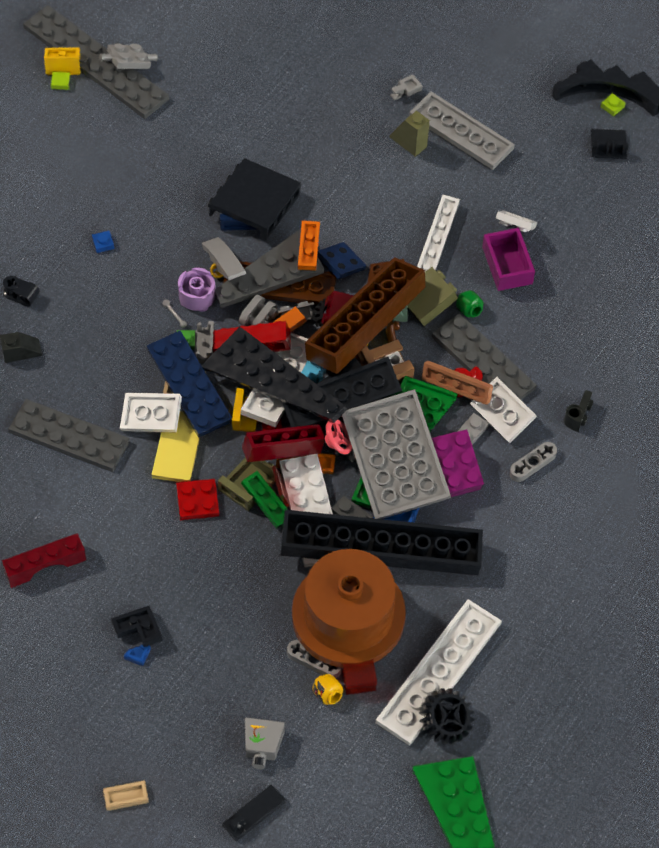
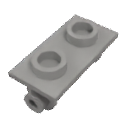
(303, 307)

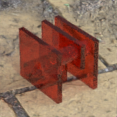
(359, 677)

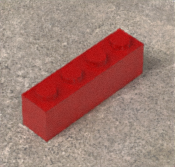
(273, 335)

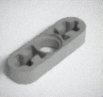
(531, 469)
(298, 657)

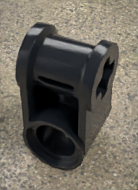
(21, 292)

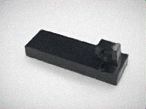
(253, 812)

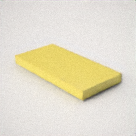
(176, 453)

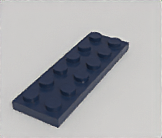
(187, 377)

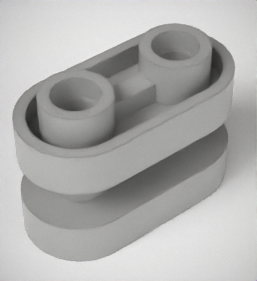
(255, 306)

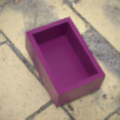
(508, 259)
(458, 462)

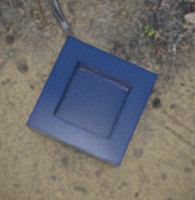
(103, 241)

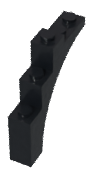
(591, 78)

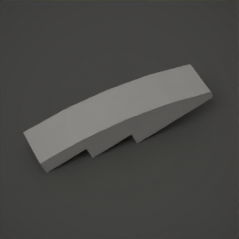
(224, 258)

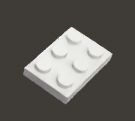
(505, 411)
(150, 412)

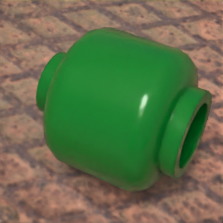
(469, 304)

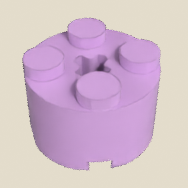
(196, 289)

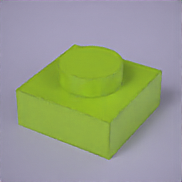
(613, 104)

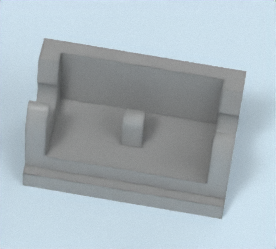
(204, 341)

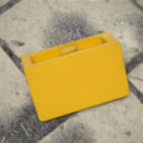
(62, 60)
(239, 421)

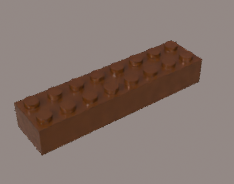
(365, 315)

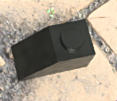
(19, 346)

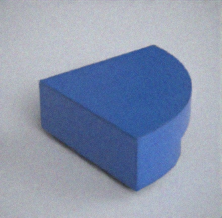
(138, 654)

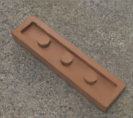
(457, 382)

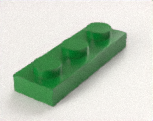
(265, 498)

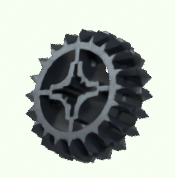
(433, 706)

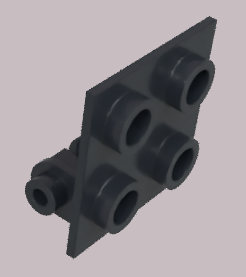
(608, 144)

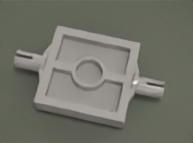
(128, 56)

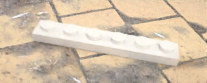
(438, 233)

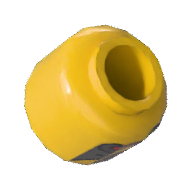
(327, 689)

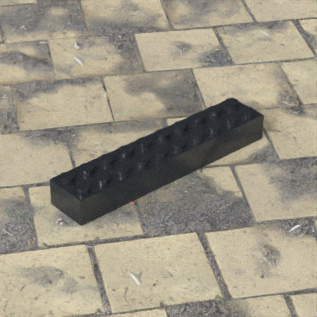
(393, 542)

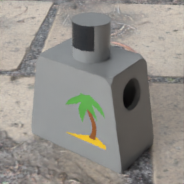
(263, 740)

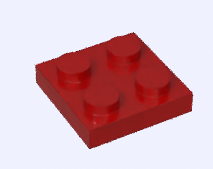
(197, 499)

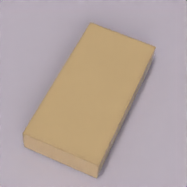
(125, 795)

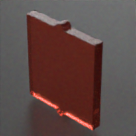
(280, 485)

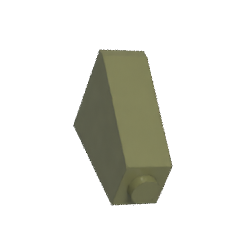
(412, 133)

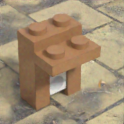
(391, 350)

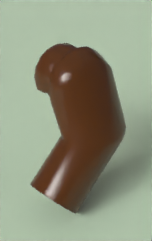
(390, 331)

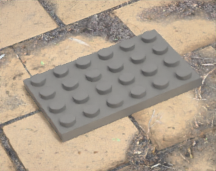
(395, 455)

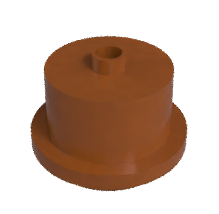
(348, 609)

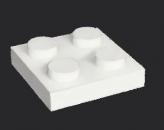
(507, 218)

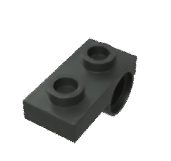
(579, 412)

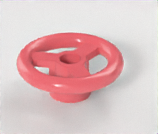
(336, 438)

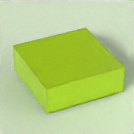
(60, 80)

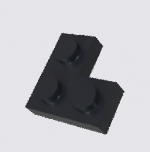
(138, 621)

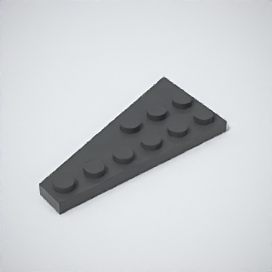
(268, 273)

